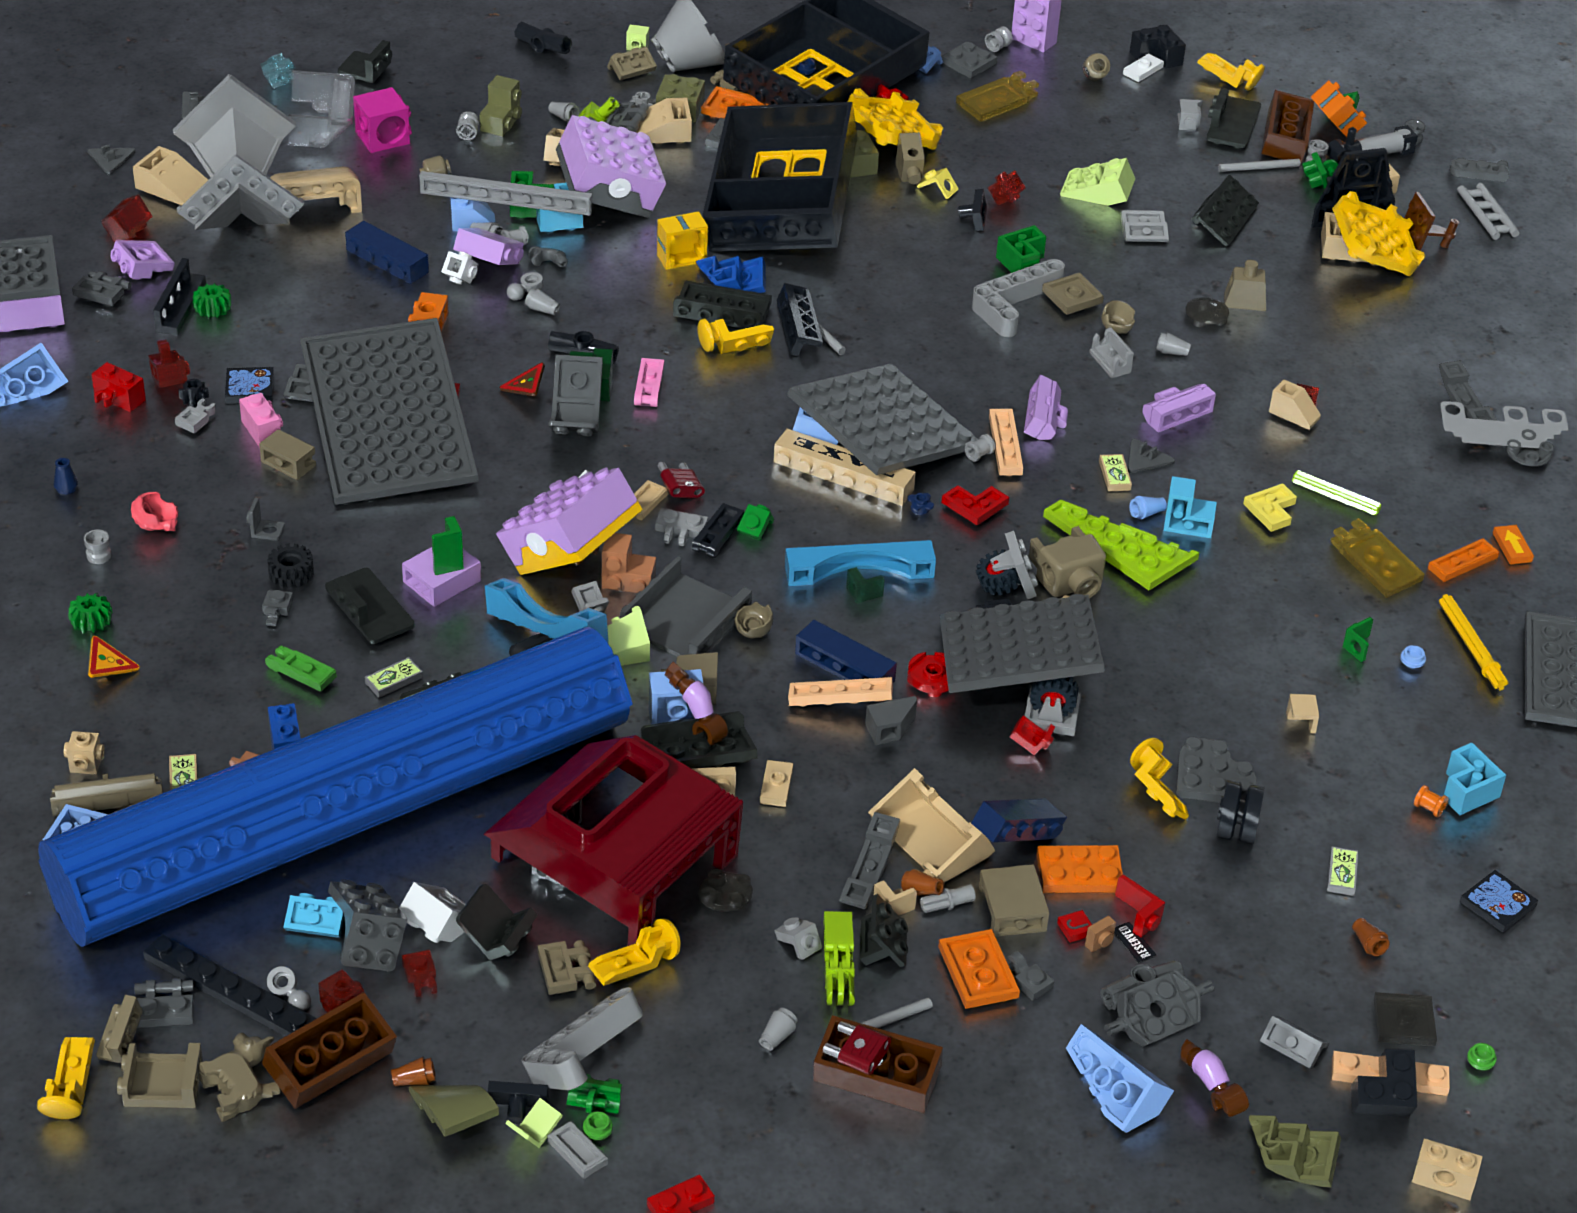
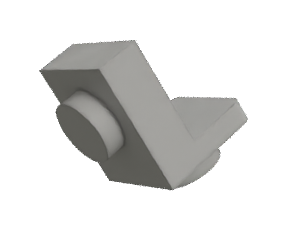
(589, 596)
(801, 935)

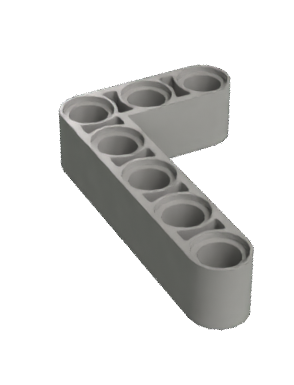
(994, 298)
(559, 1057)

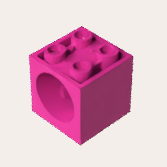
(382, 120)

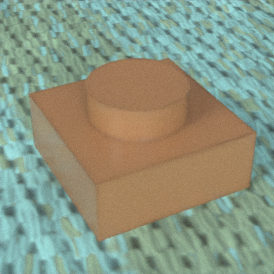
(1100, 934)

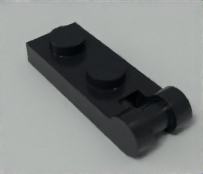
(718, 530)

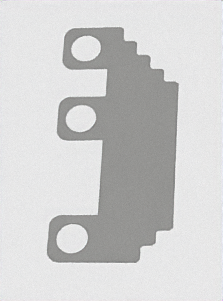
(1500, 432)

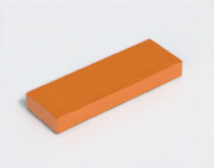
(1463, 560)

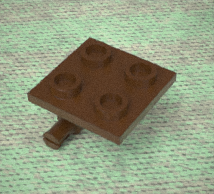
(1423, 225)

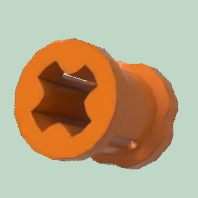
(1431, 801)

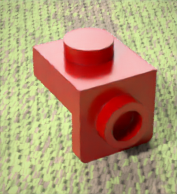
(1032, 736)

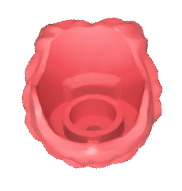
(154, 513)

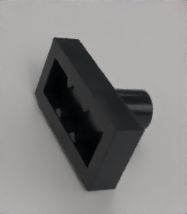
(976, 210)
(517, 1097)

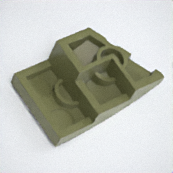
(454, 1105)
(1296, 1150)

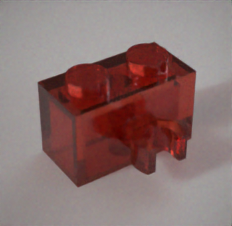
(127, 218)
(168, 366)

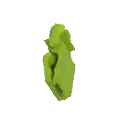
(839, 956)

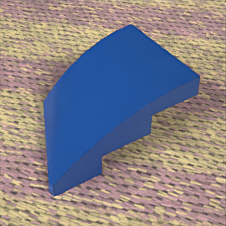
(736, 274)

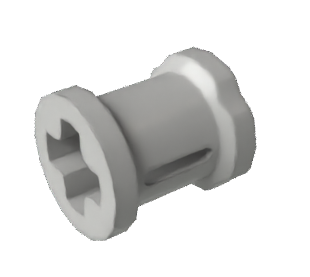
(518, 234)
(980, 447)

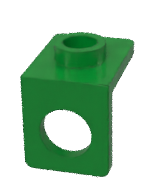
(1356, 634)

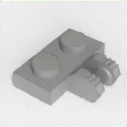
(680, 524)

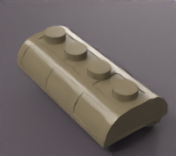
(106, 793)

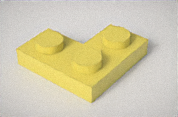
(1269, 505)

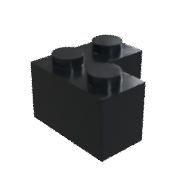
(1160, 43)
(1392, 1091)

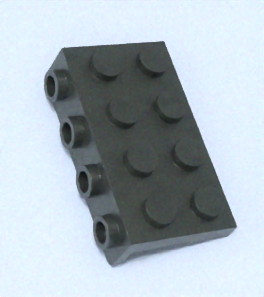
(715, 302)
(693, 750)

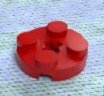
(920, 674)

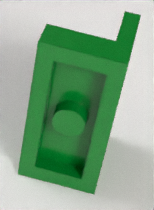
(448, 548)

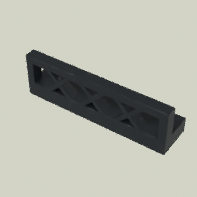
(177, 299)
(792, 316)

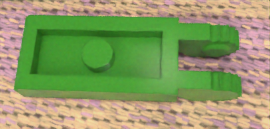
(301, 668)

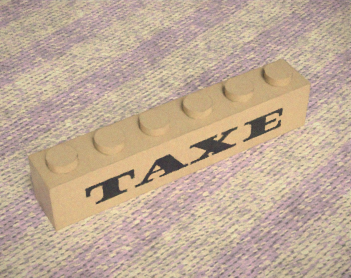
(841, 467)

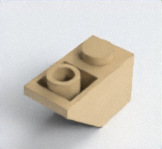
(1294, 405)

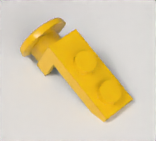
(1232, 74)
(728, 341)
(1150, 768)
(645, 955)
(67, 1090)

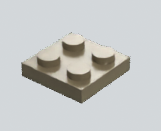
(1072, 293)

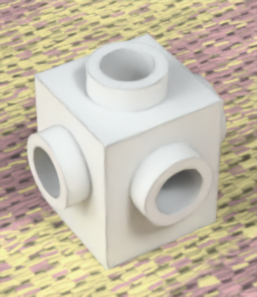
(460, 267)

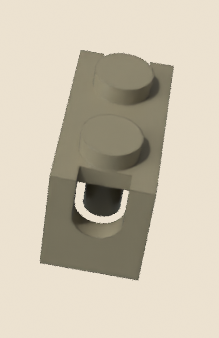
(287, 454)

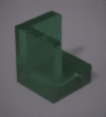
(864, 589)

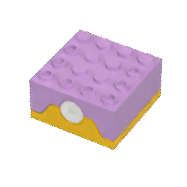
(568, 520)

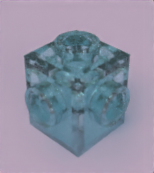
(278, 70)

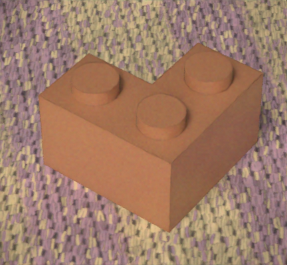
(623, 569)

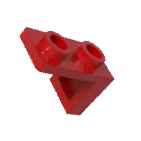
(1148, 905)

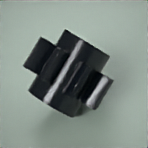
(193, 391)

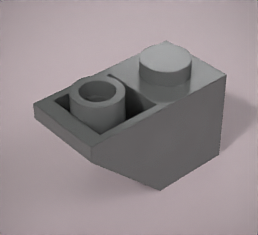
(890, 719)

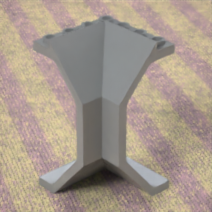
(236, 141)

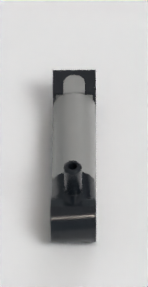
(1401, 140)

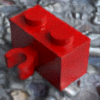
(118, 387)

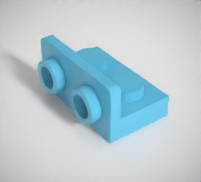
(314, 916)

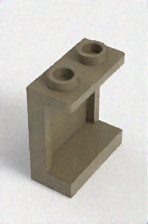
(1014, 900)
(160, 1078)

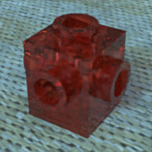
(1006, 187)
(338, 990)

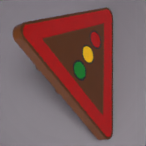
(525, 383)

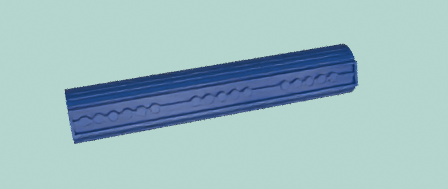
(331, 785)

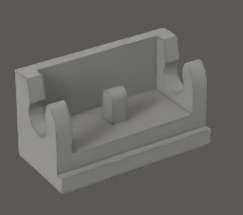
(1112, 354)

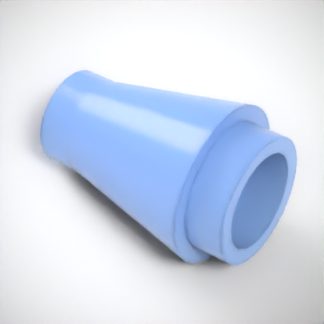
(1144, 506)

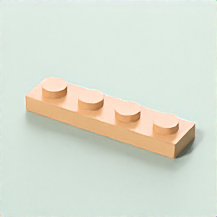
(1006, 442)
(840, 691)
(1429, 1077)

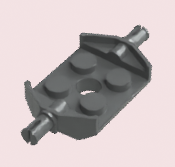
(1178, 1003)

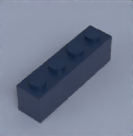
(387, 252)
(841, 654)
(1019, 820)

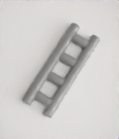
(1485, 219)

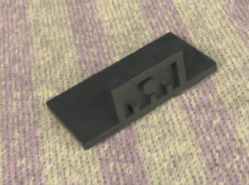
(1226, 210)

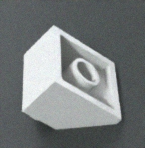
(433, 911)

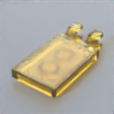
(998, 96)
(1376, 558)

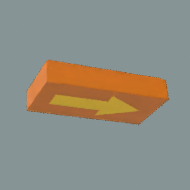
(1513, 544)

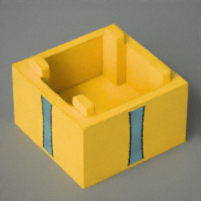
(681, 240)

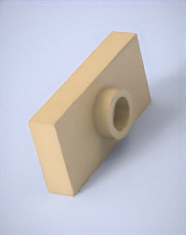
(776, 783)

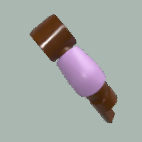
(700, 704)
(1214, 1076)

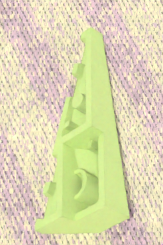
(629, 638)

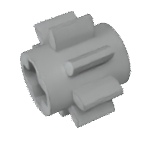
(642, 97)

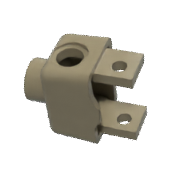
(1069, 565)

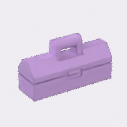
(1177, 406)
(1042, 409)

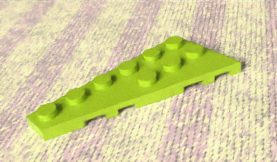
(1126, 547)

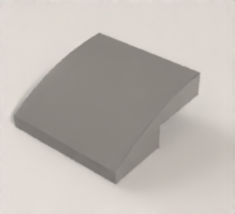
(1144, 226)

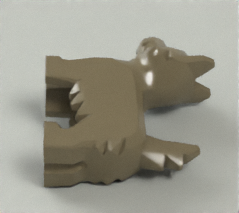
(235, 1076)

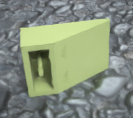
(1100, 183)

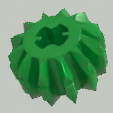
(212, 300)
(90, 613)

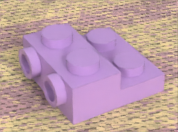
(140, 258)

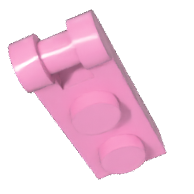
(649, 382)

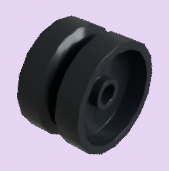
(1238, 811)

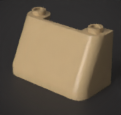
(324, 183)
(932, 829)

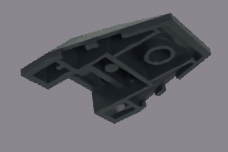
(1362, 173)

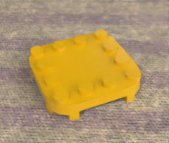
(889, 117)
(1377, 234)

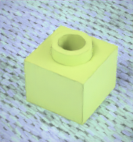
(637, 37)

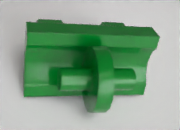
(1318, 172)
(597, 1095)

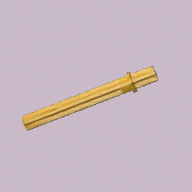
(1490, 668)

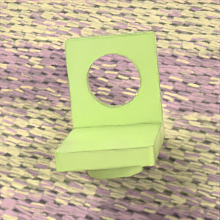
(538, 1123)

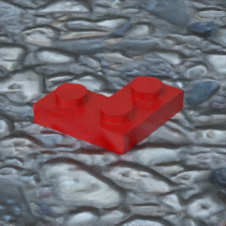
(973, 507)
(683, 1197)

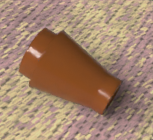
(922, 883)
(1372, 939)
(414, 1073)

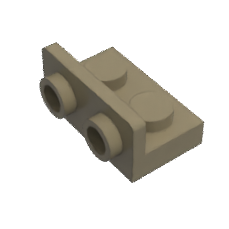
(632, 63)
(120, 1029)

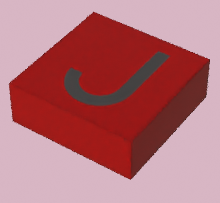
(1074, 925)

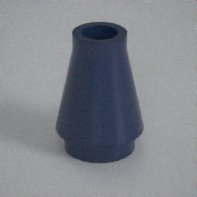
(64, 478)

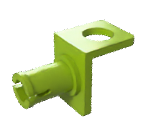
(600, 113)

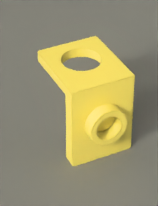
(939, 177)

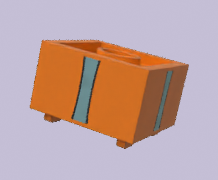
(1339, 108)

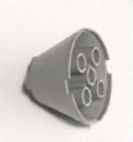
(686, 40)

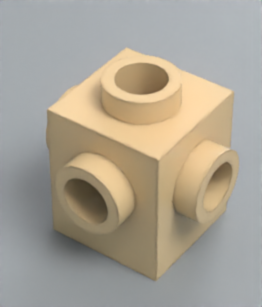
(84, 752)

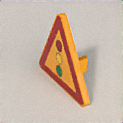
(107, 660)

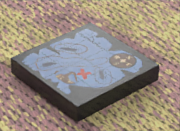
(248, 381)
(1498, 901)

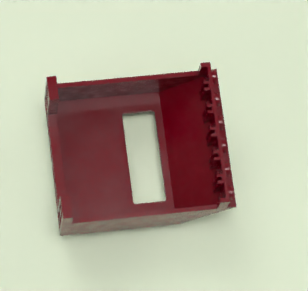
(636, 846)

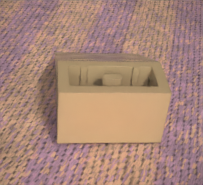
(668, 121)
(167, 176)
(1332, 242)

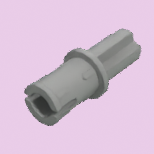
(948, 898)

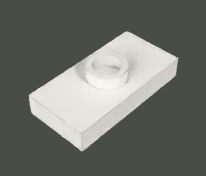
(1143, 67)

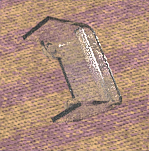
(329, 94)

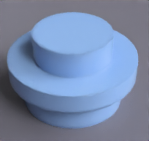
(1413, 656)

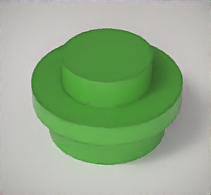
(1482, 1056)
(597, 1126)

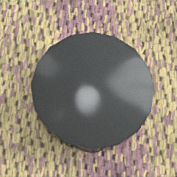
(1530, 456)

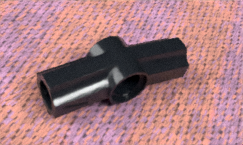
(543, 39)
(579, 342)

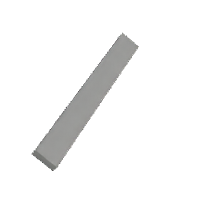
(505, 193)

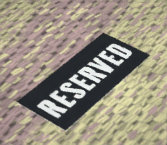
(1135, 945)

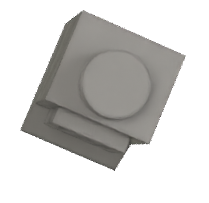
(1189, 114)

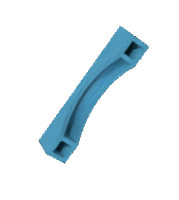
(906, 559)
(512, 603)

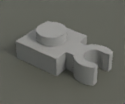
(195, 418)

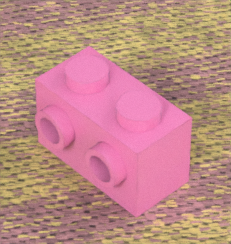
(259, 417)

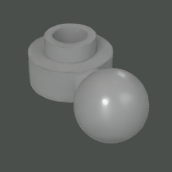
(528, 281)
(297, 998)

